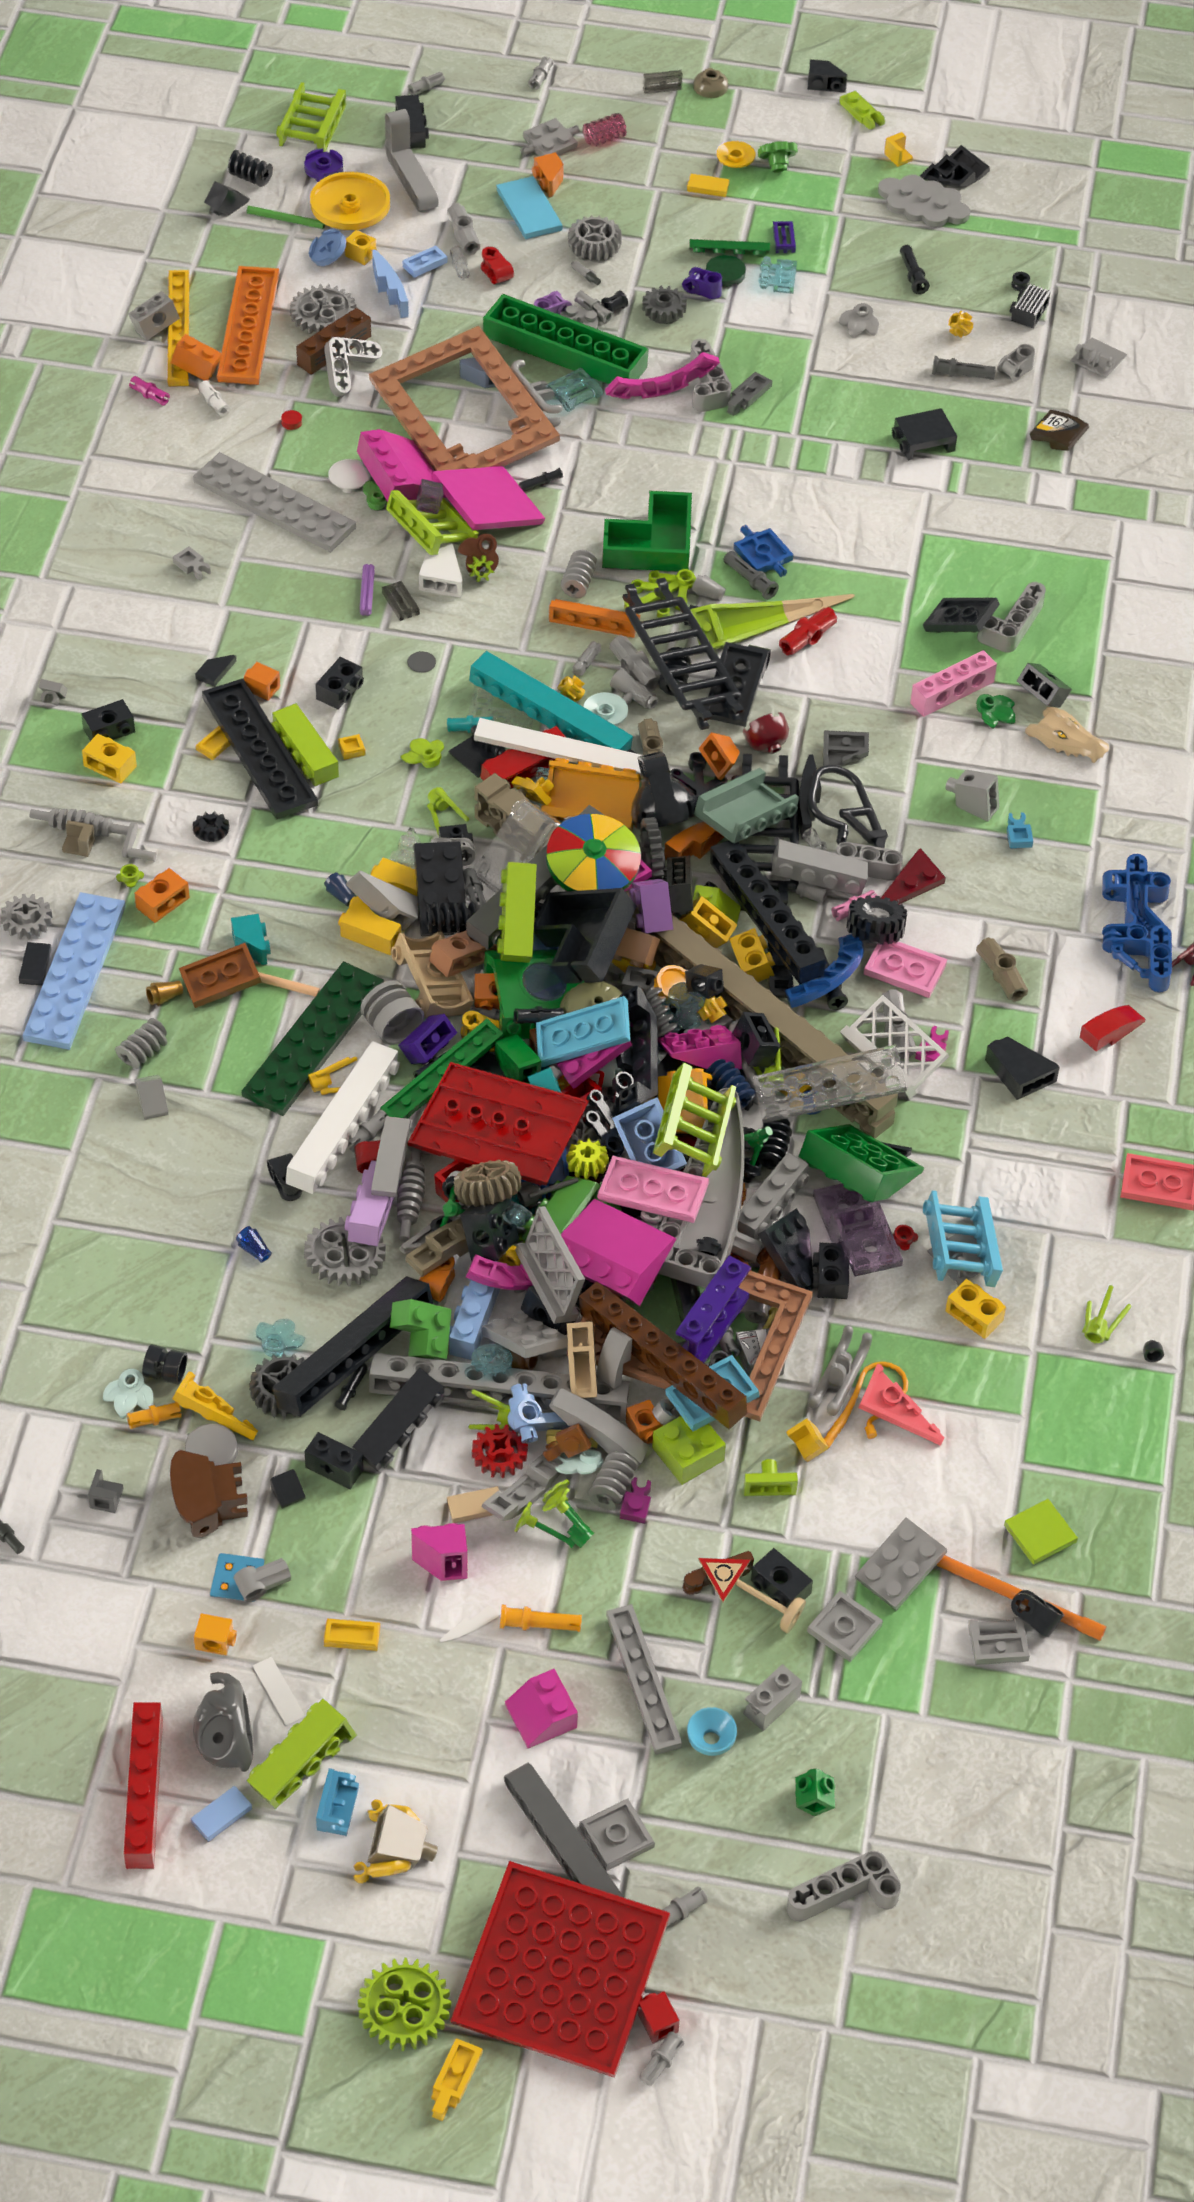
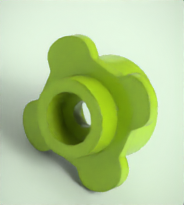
(129, 875)

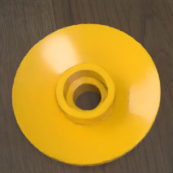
(736, 154)

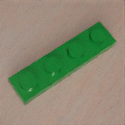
(737, 247)

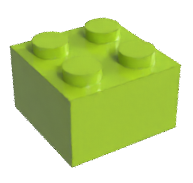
(688, 1451)

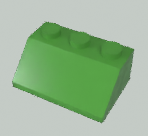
(565, 1203)

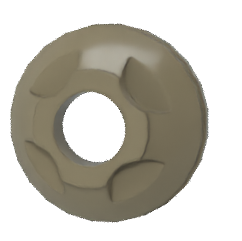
(708, 86)

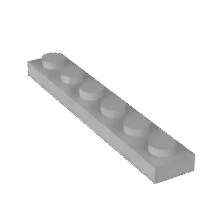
(644, 1679)

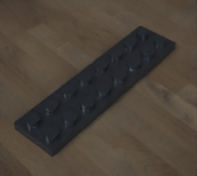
(259, 748)

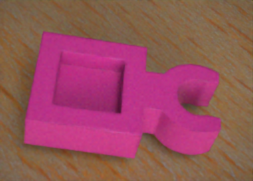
(939, 1039)

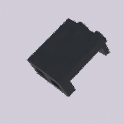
(924, 431)

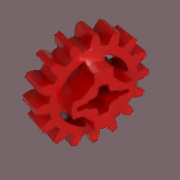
(499, 1451)

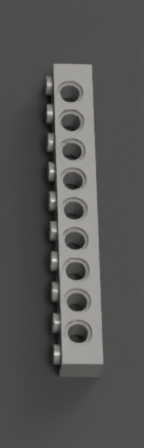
(391, 1373)

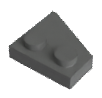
(844, 747)

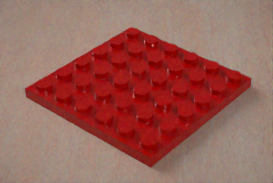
(561, 1968)

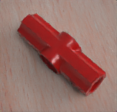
(808, 631)

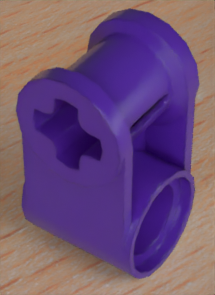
(705, 283)

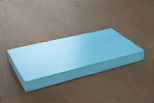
(529, 207)
(583, 1031)

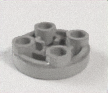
(213, 1441)

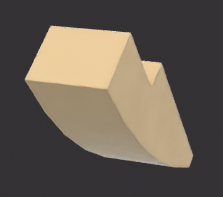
(582, 1359)

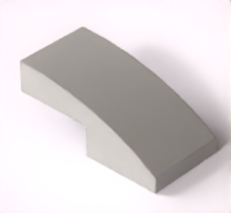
(613, 1355)

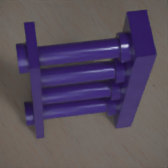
(715, 1309)

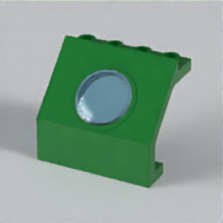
(525, 987)

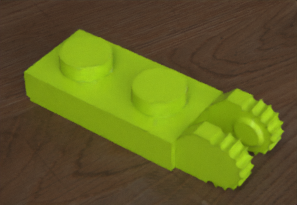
(861, 110)

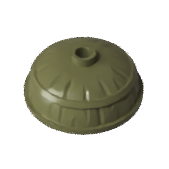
(587, 994)

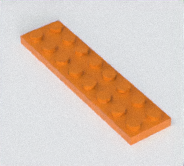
(248, 325)

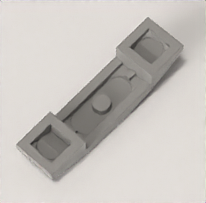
(529, 1487)

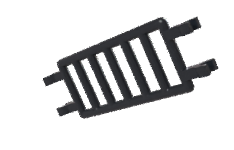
(696, 705)
(792, 832)

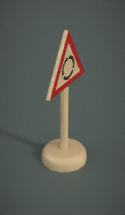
(726, 1574)

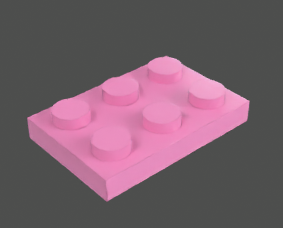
(906, 967)

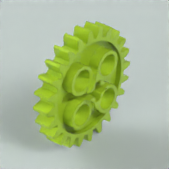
(396, 2027)

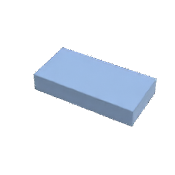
(221, 1813)

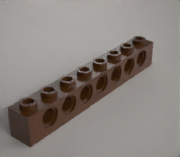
(665, 1356)

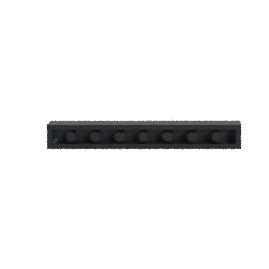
(346, 1350)

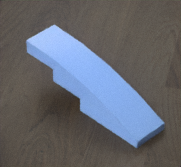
(389, 282)

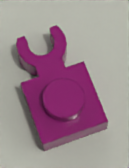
(636, 1503)

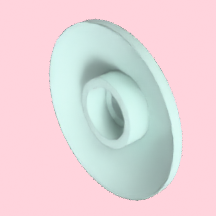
(608, 706)

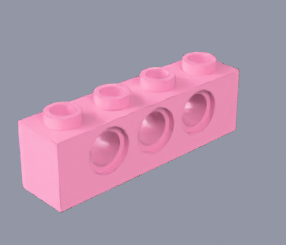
(953, 683)

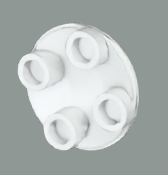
(349, 474)

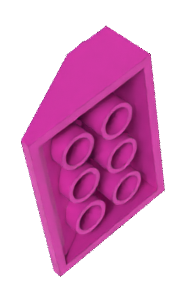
(393, 462)
(617, 1250)

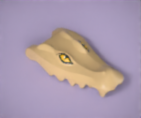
(1066, 734)

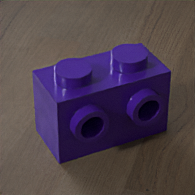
(428, 1039)

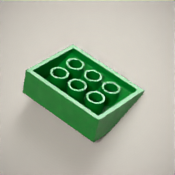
(861, 1166)

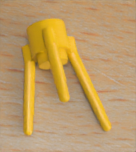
(321, 1079)

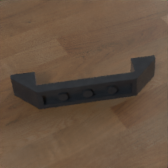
(644, 1051)

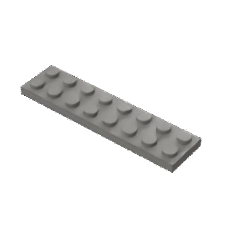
(275, 502)

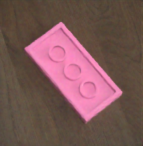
(653, 1189)

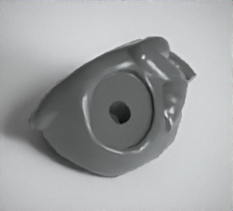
(224, 1726)

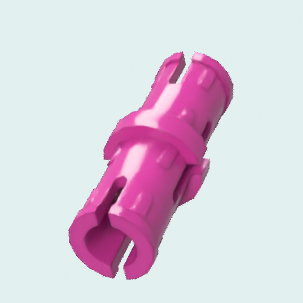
(149, 390)

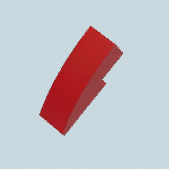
(1110, 1026)

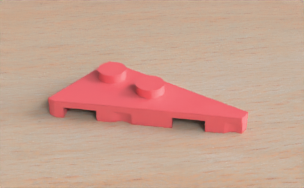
(891, 1404)

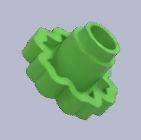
(778, 154)

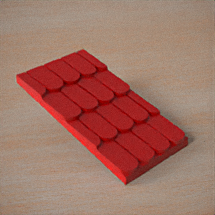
(497, 1118)

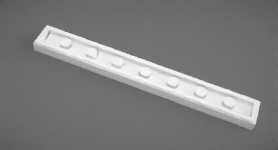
(554, 746)

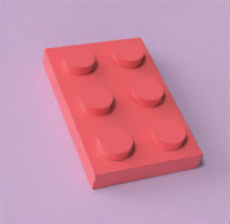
(1158, 1181)

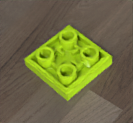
(1040, 1531)

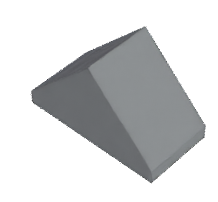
(151, 1096)

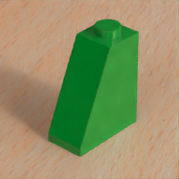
(516, 1058)

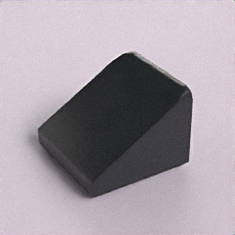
(287, 1488)

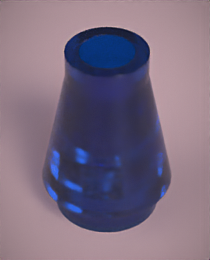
(252, 1243)

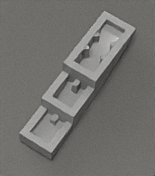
(390, 1156)
(598, 1424)

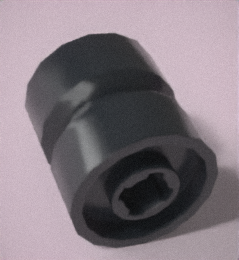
(171, 1370)

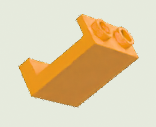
(698, 1076)

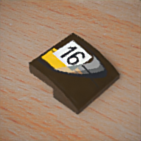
(1059, 430)

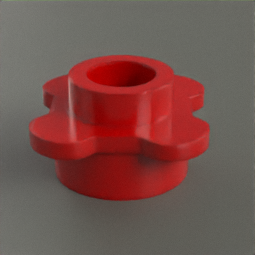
(906, 1232)

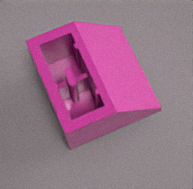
(441, 1550)

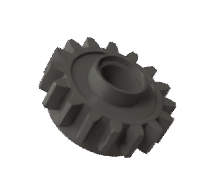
(664, 305)

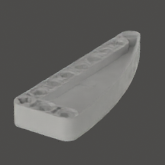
(718, 1210)

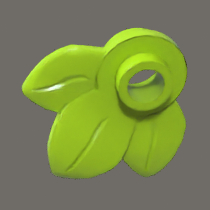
(424, 752)

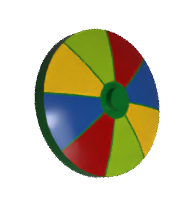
(593, 854)

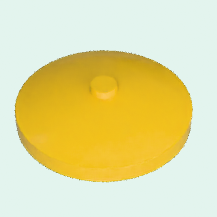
(350, 200)

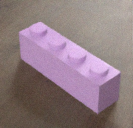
(368, 1212)

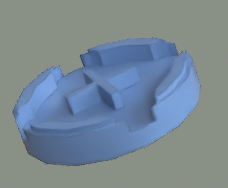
(327, 247)

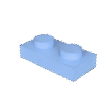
(424, 261)

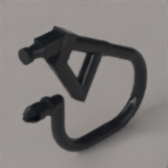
(876, 837)

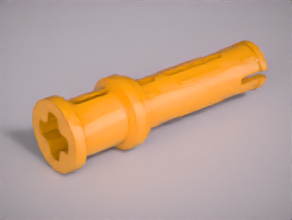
(526, 1618)

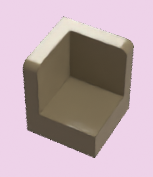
(79, 838)

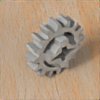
(26, 916)

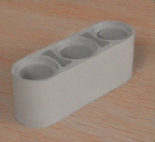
(882, 862)

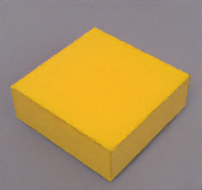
(351, 747)

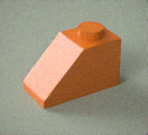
(719, 753)

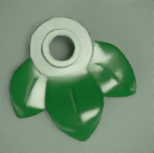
(995, 709)

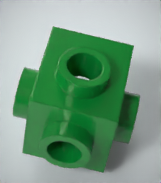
(815, 1792)

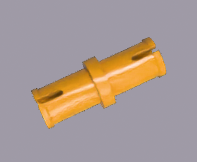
(153, 1415)

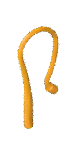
(842, 1419)

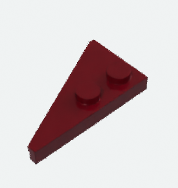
(915, 879)

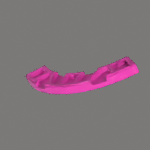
(663, 384)
(498, 1274)

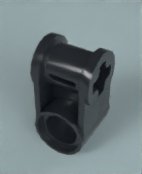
(278, 1169)
(1039, 1615)

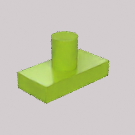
(770, 1481)

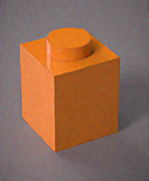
(262, 680)

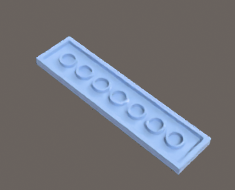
(74, 971)

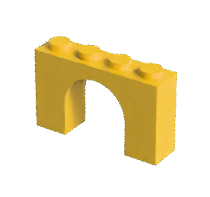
(366, 927)

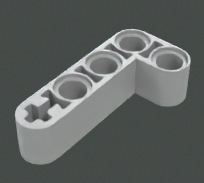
(714, 387)
(1008, 633)
(840, 1891)

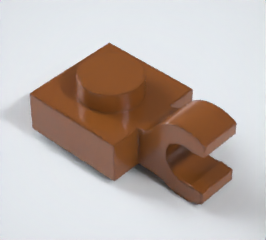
(570, 1441)

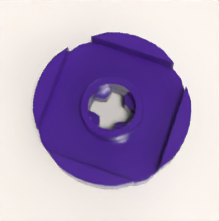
(331, 163)

